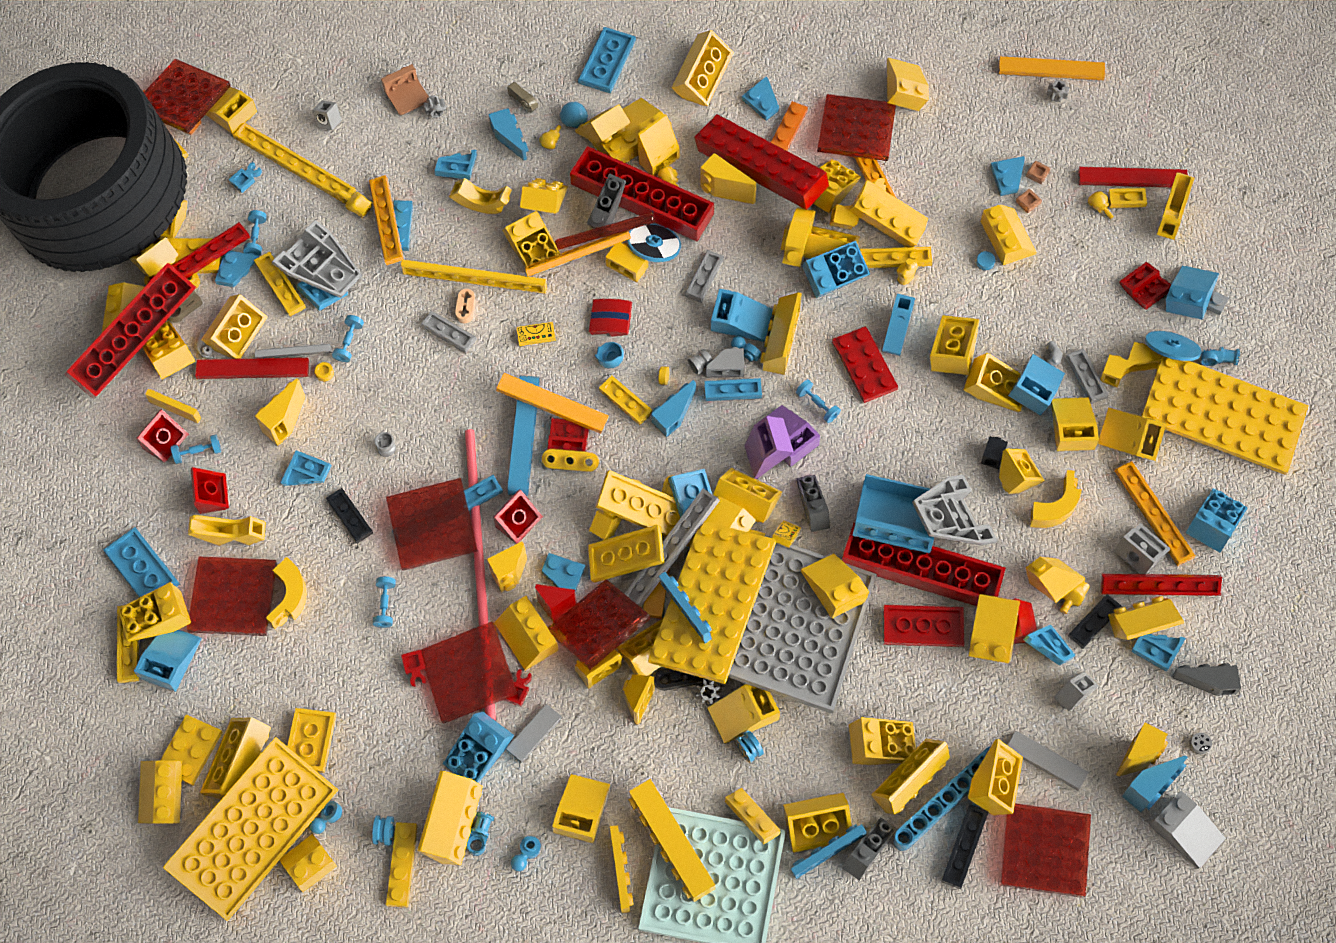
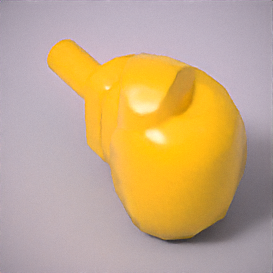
(549, 139)
(668, 174)
(1099, 202)

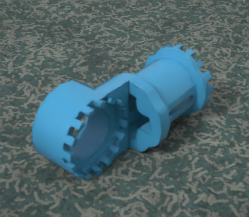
(1212, 357)
(480, 832)

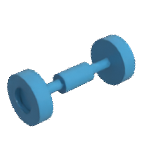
(256, 217)
(353, 322)
(805, 389)
(196, 449)
(385, 583)

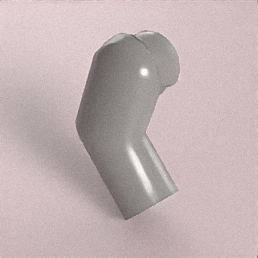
(201, 347)
(1056, 354)

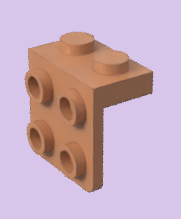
(404, 90)

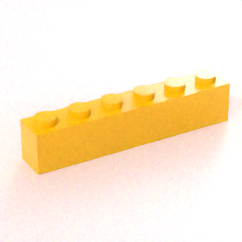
(672, 841)

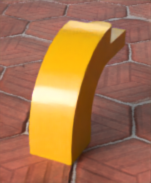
(479, 199)
(797, 236)
(1052, 514)
(295, 593)

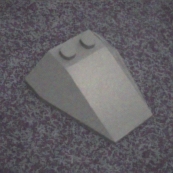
(319, 261)
(948, 516)

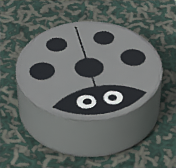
(1200, 743)

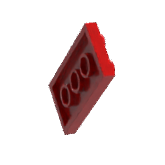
(865, 364)
(923, 625)

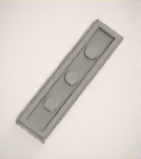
(294, 351)
(1048, 761)

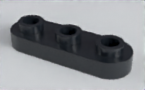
(674, 679)

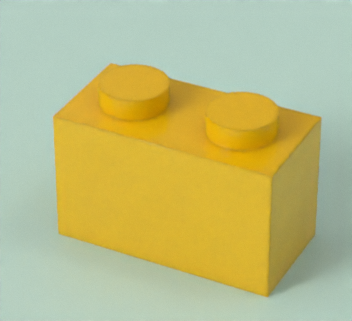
(626, 262)

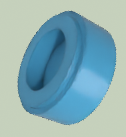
(985, 260)

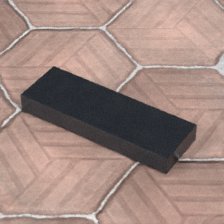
(349, 515)
(1094, 621)

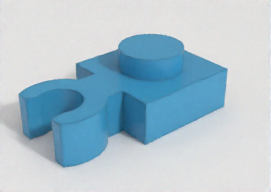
(244, 179)

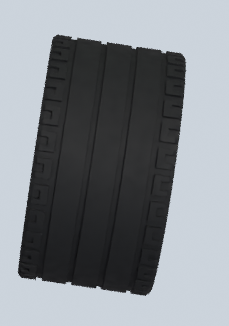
(119, 211)

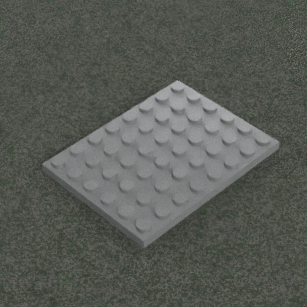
(790, 637)

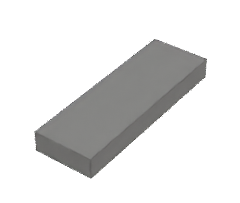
(704, 276)
(448, 331)
(1086, 376)
(534, 733)

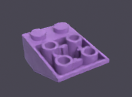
(801, 434)
(767, 445)

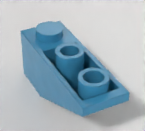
(507, 133)
(898, 324)
(672, 412)

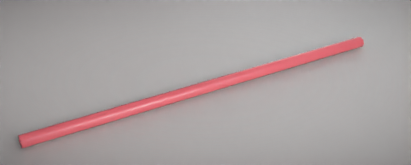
(478, 556)

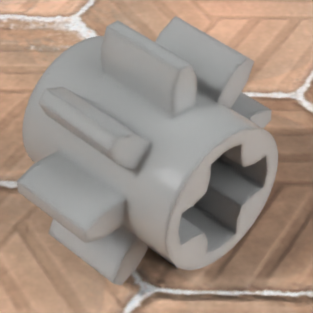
(1058, 90)
(434, 106)
(704, 695)

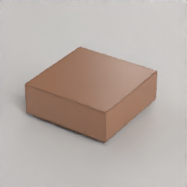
(1038, 172)
(1028, 200)

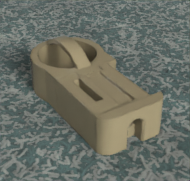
(526, 100)
(187, 307)

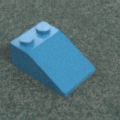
(1191, 292)

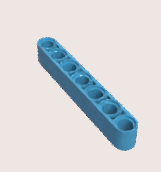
(522, 443)
(939, 804)

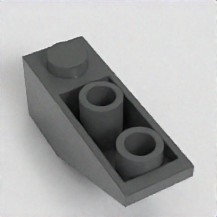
(607, 202)
(813, 503)
(1214, 680)
(869, 849)

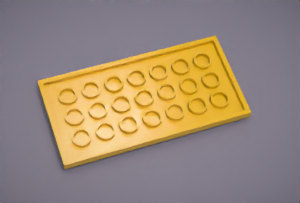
(1226, 413)
(722, 583)
(250, 829)

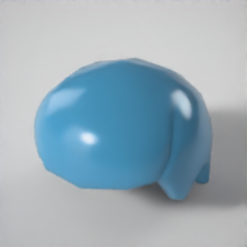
(573, 114)
(610, 355)

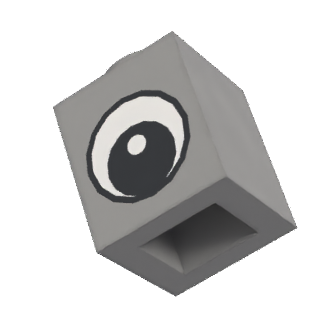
(327, 115)

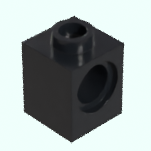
(993, 452)

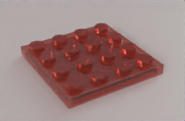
(185, 94)
(856, 127)
(431, 524)
(232, 596)
(598, 624)
(468, 672)
(1046, 850)

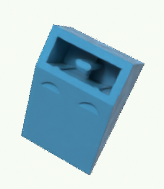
(835, 269)
(740, 316)
(1037, 385)
(1216, 520)
(167, 659)
(478, 747)
(1153, 783)

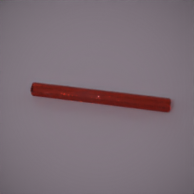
(604, 231)

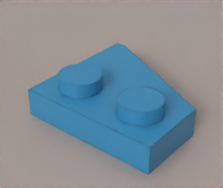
(762, 99)
(456, 165)
(1008, 174)
(234, 267)
(318, 297)
(305, 470)
(563, 572)
(1050, 644)
(1158, 649)

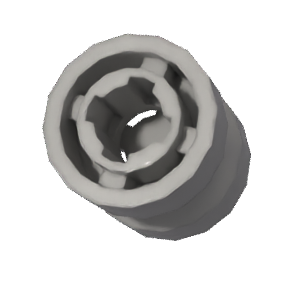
(699, 362)
(385, 440)

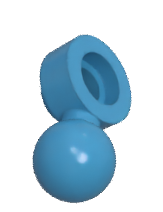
(750, 351)
(330, 813)
(519, 862)

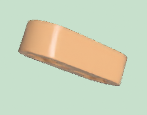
(461, 305)

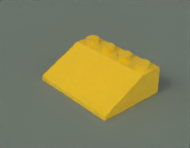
(625, 145)

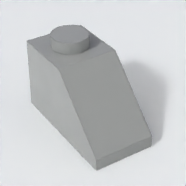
(727, 364)
(1075, 691)

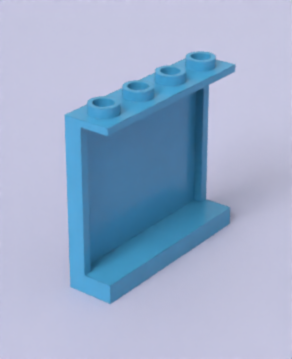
(889, 514)

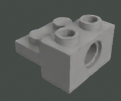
(1141, 549)

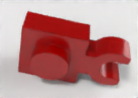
(414, 664)
(521, 689)

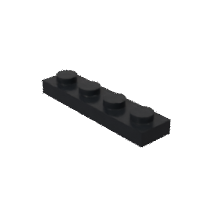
(964, 846)

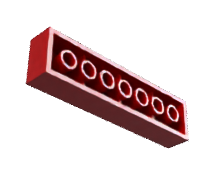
(763, 161)
(645, 193)
(130, 331)
(935, 572)

